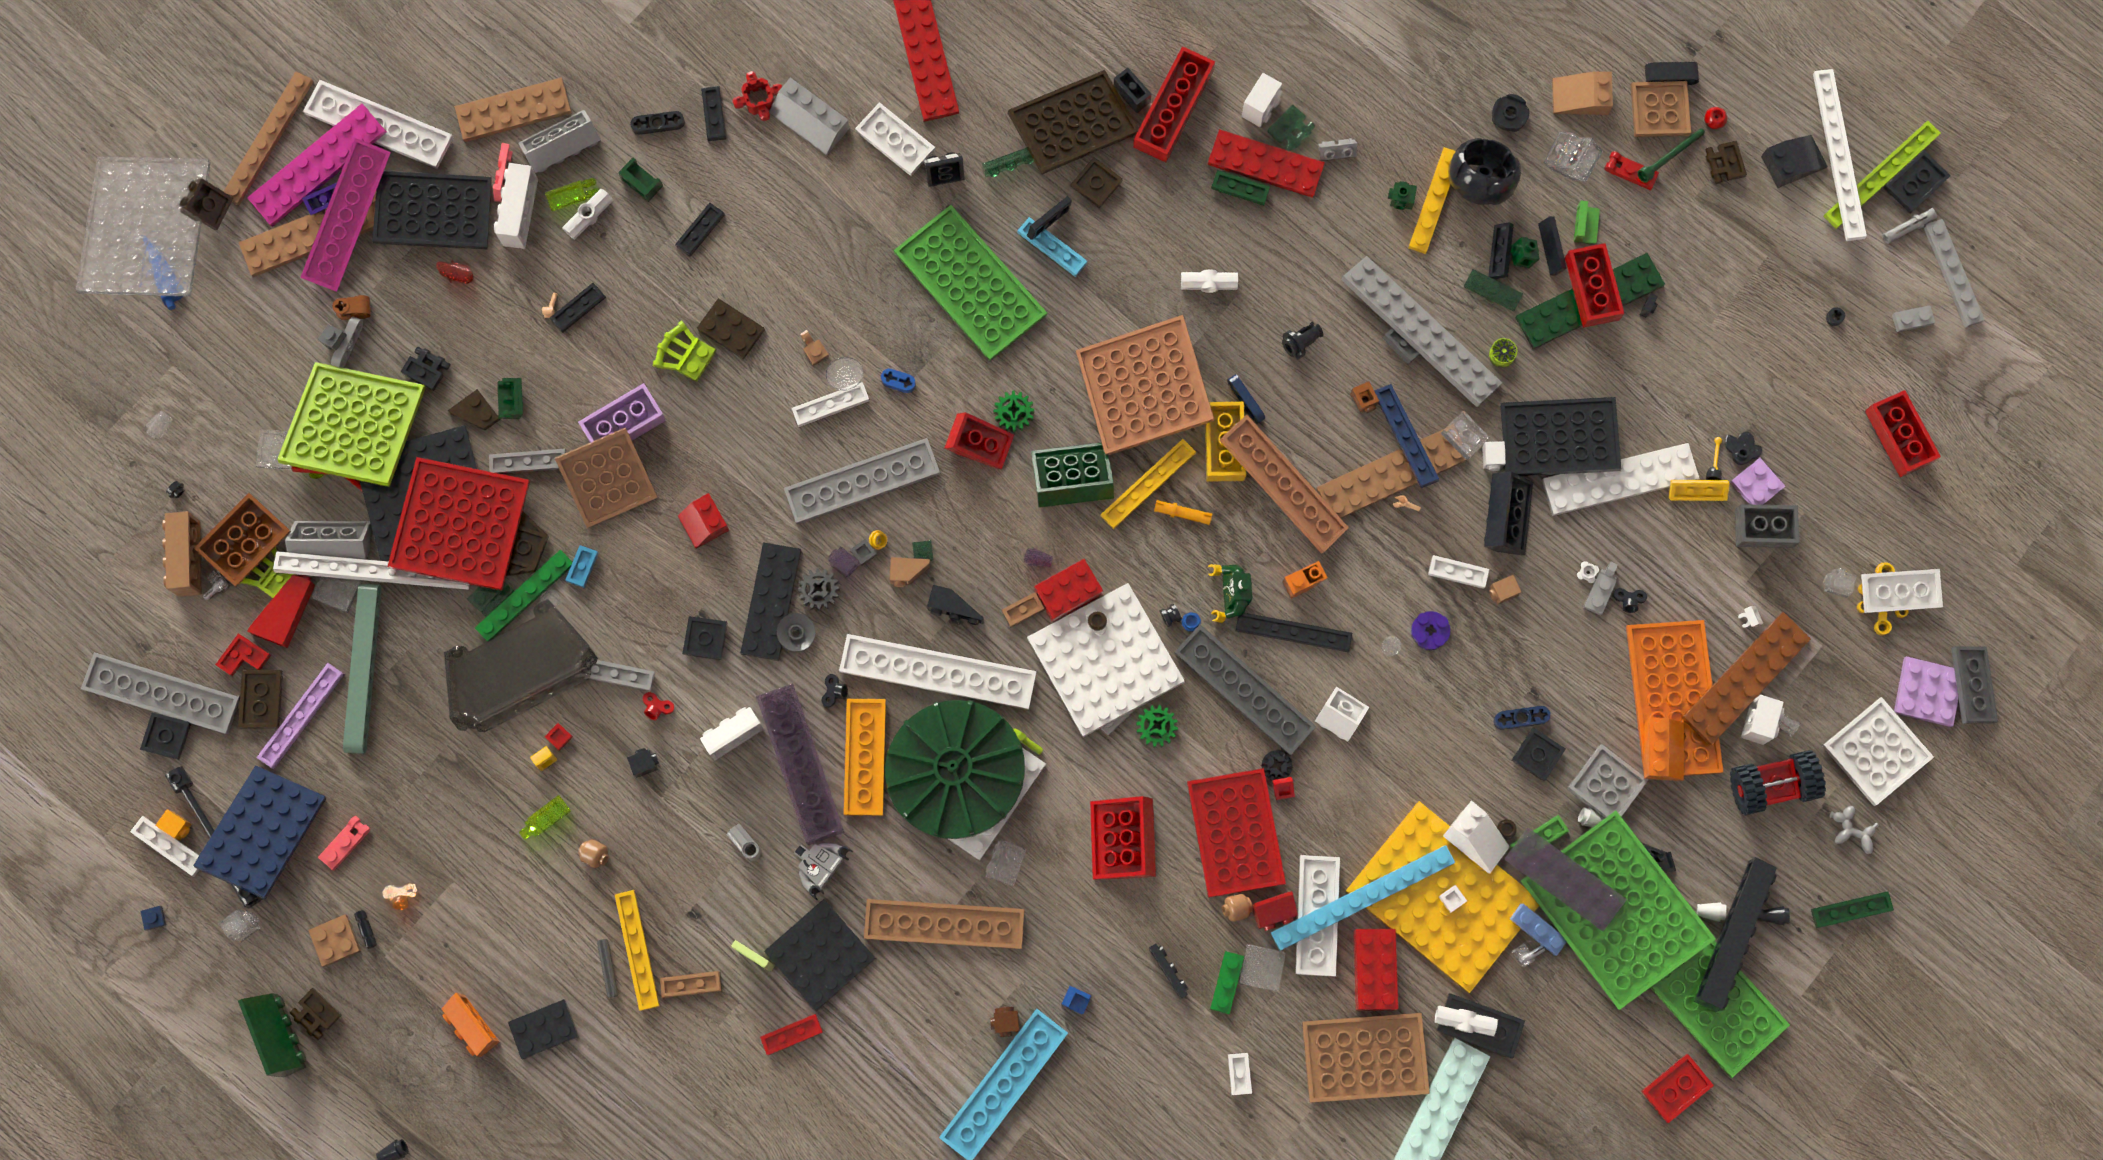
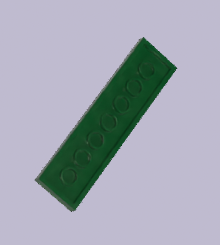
(1561, 312)

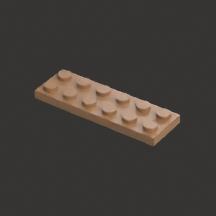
(513, 109)

